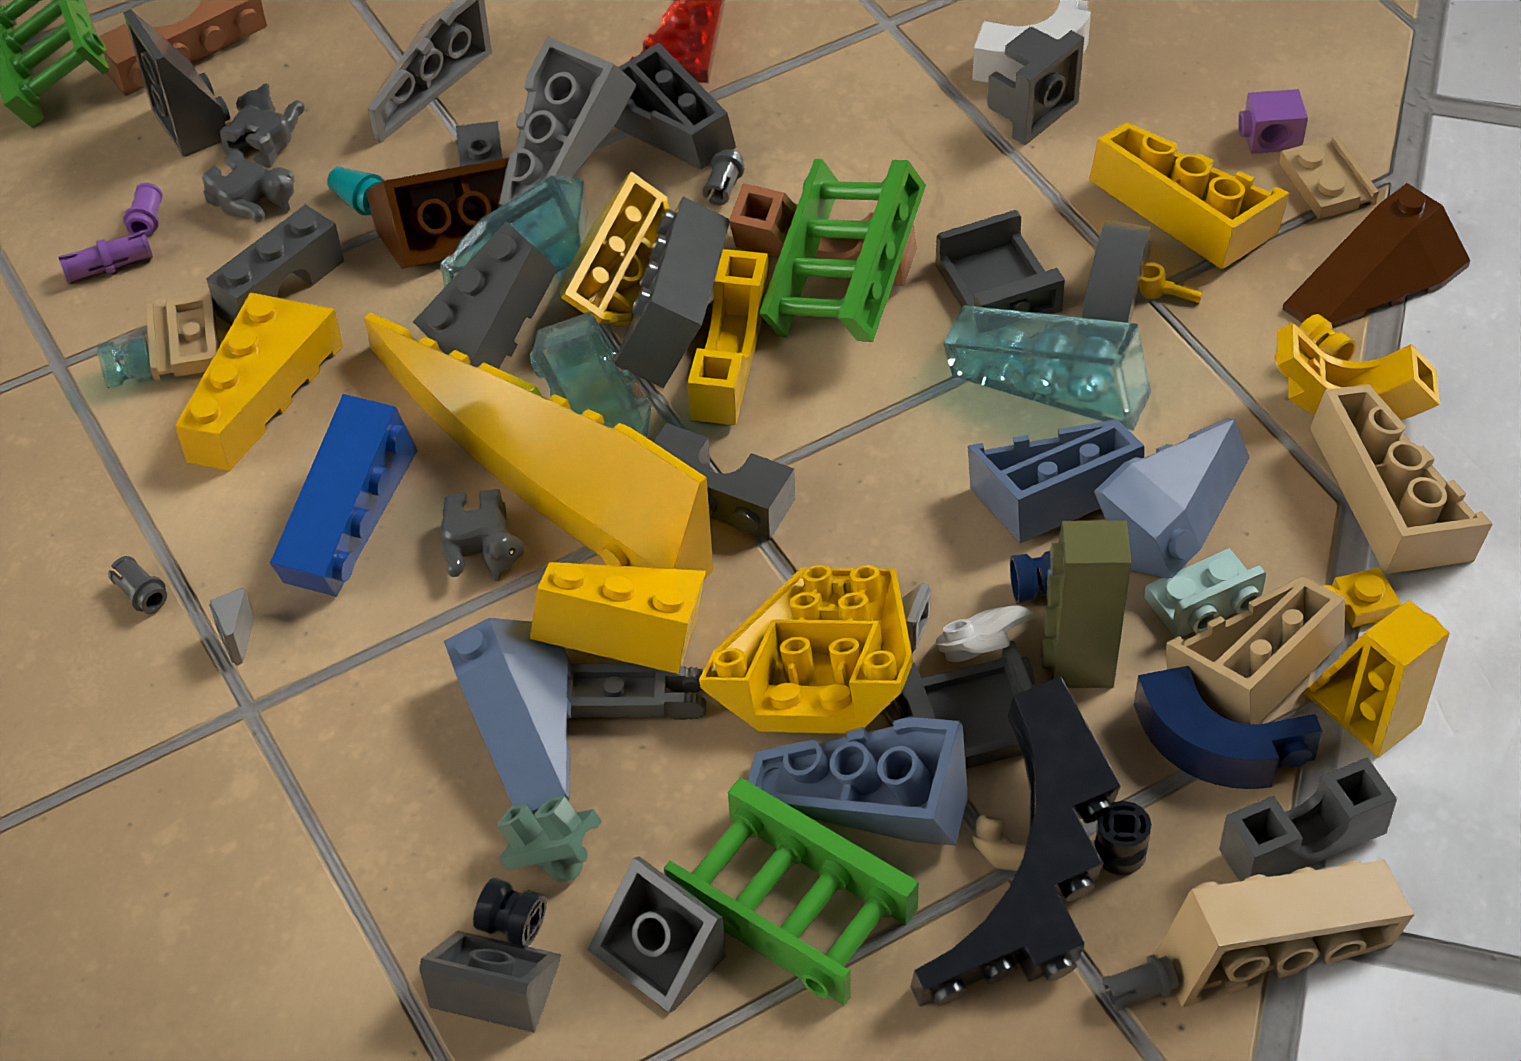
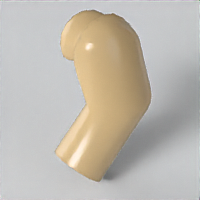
(995, 844)

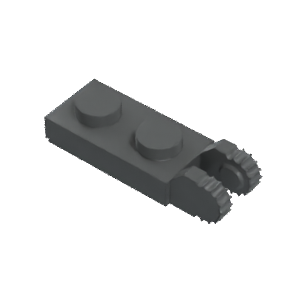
(634, 691)

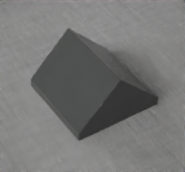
(659, 936)
(489, 979)

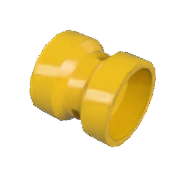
(1321, 334)

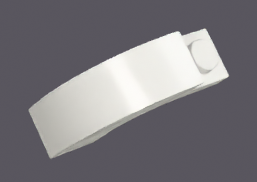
(991, 42)

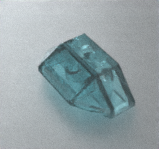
(547, 215)

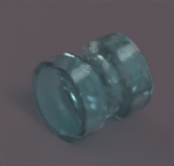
(136, 359)

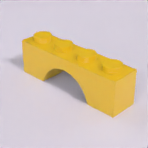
(723, 366)

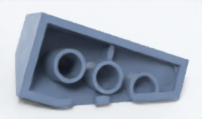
(1174, 496)
(518, 704)
(882, 781)

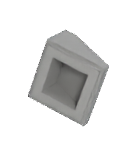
(917, 612)
(233, 622)

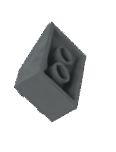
(176, 91)

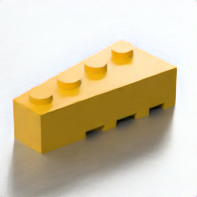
(1186, 195)
(253, 375)

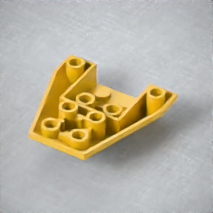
(816, 653)

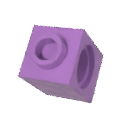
(1273, 121)

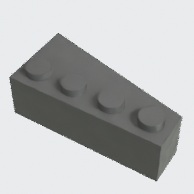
(673, 291)

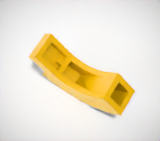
(1401, 378)

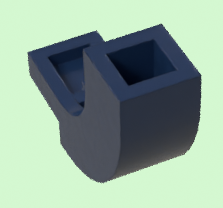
(1213, 746)

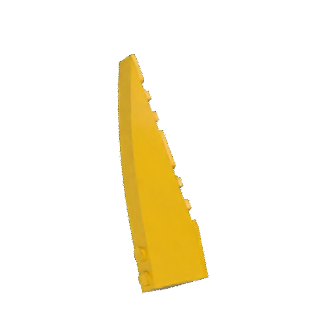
(588, 479)

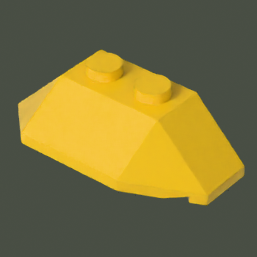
(615, 253)

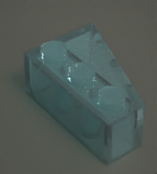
(580, 368)

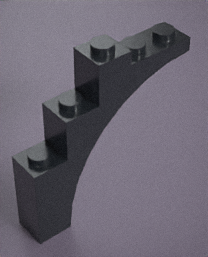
(1030, 922)

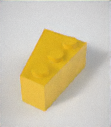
(619, 611)
(1384, 678)

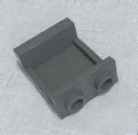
(995, 268)
(977, 699)

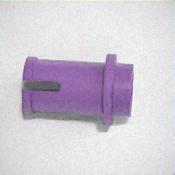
(144, 209)

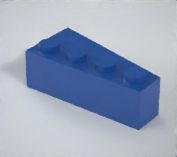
(344, 495)

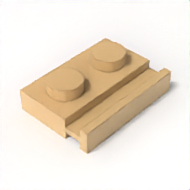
(1328, 177)
(182, 335)

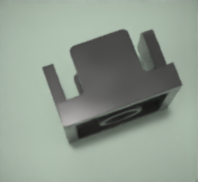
(1043, 87)

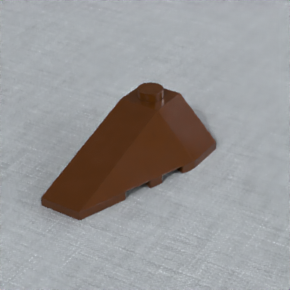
(432, 212)
(1389, 255)

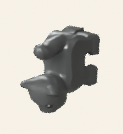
(260, 126)
(246, 185)
(478, 531)

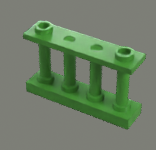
(16, 87)
(873, 269)
(807, 842)

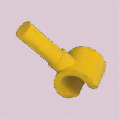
(1154, 285)

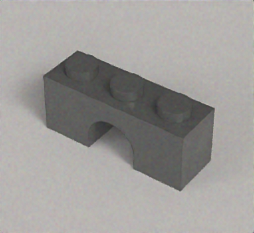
(299, 244)
(749, 498)
(1342, 813)

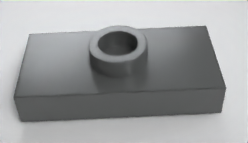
(478, 143)

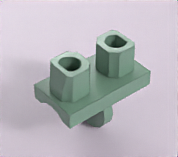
(547, 838)

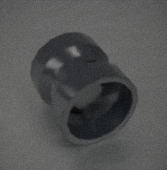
(1123, 837)
(509, 912)

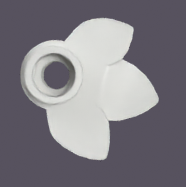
(980, 633)

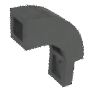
(1116, 271)

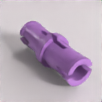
(105, 256)

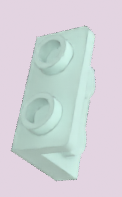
(1204, 592)

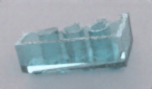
(1053, 360)

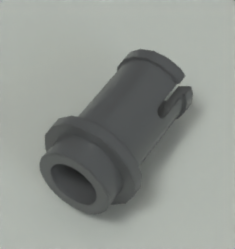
(726, 168)
(144, 591)
(1141, 982)

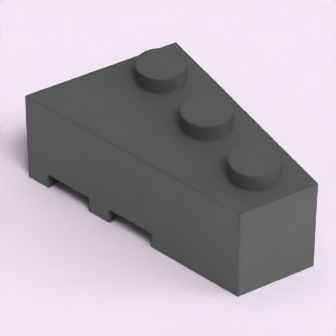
(489, 299)

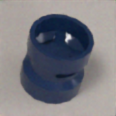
(1029, 577)

